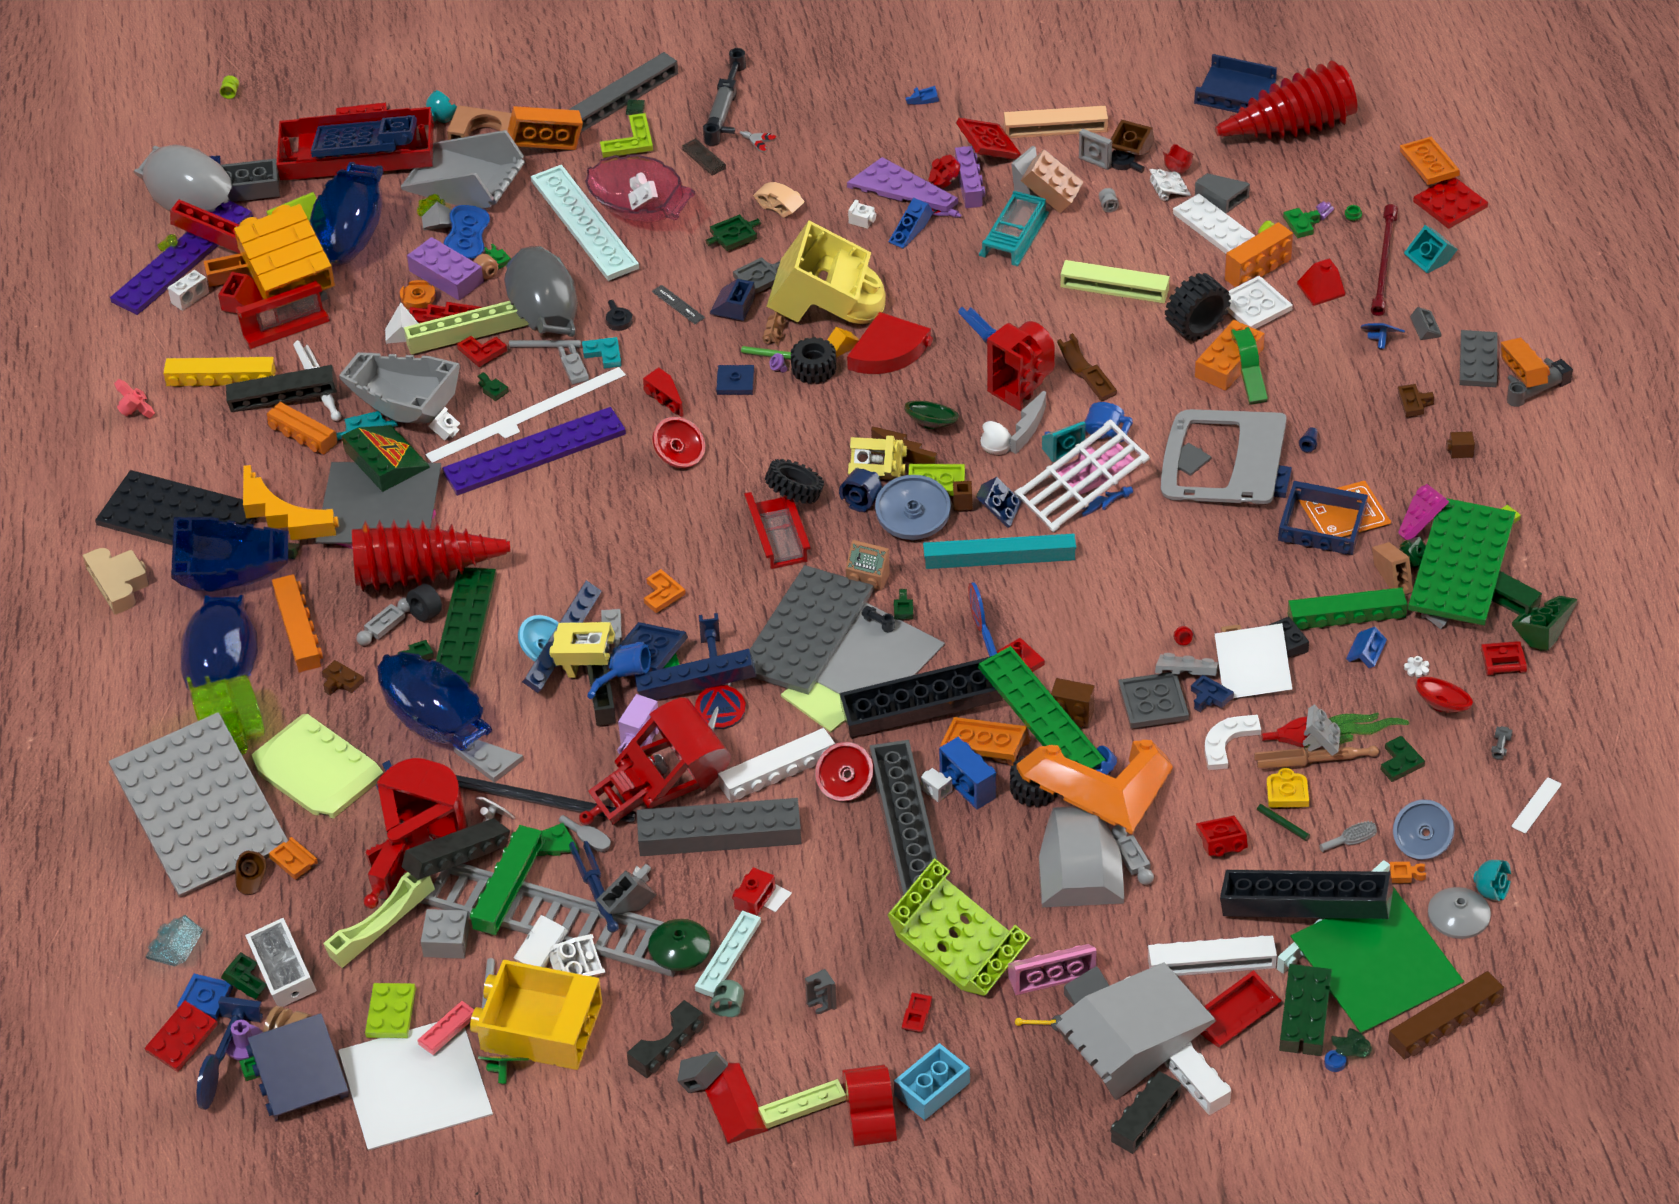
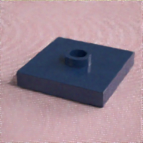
(735, 380)

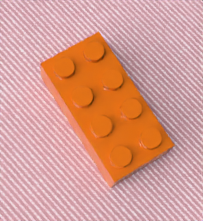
(545, 127)
(1259, 255)
(1221, 360)

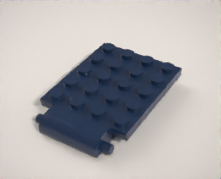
(363, 137)

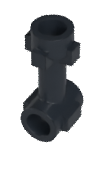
(886, 620)

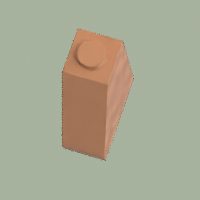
(1393, 566)

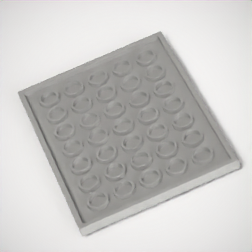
(197, 803)

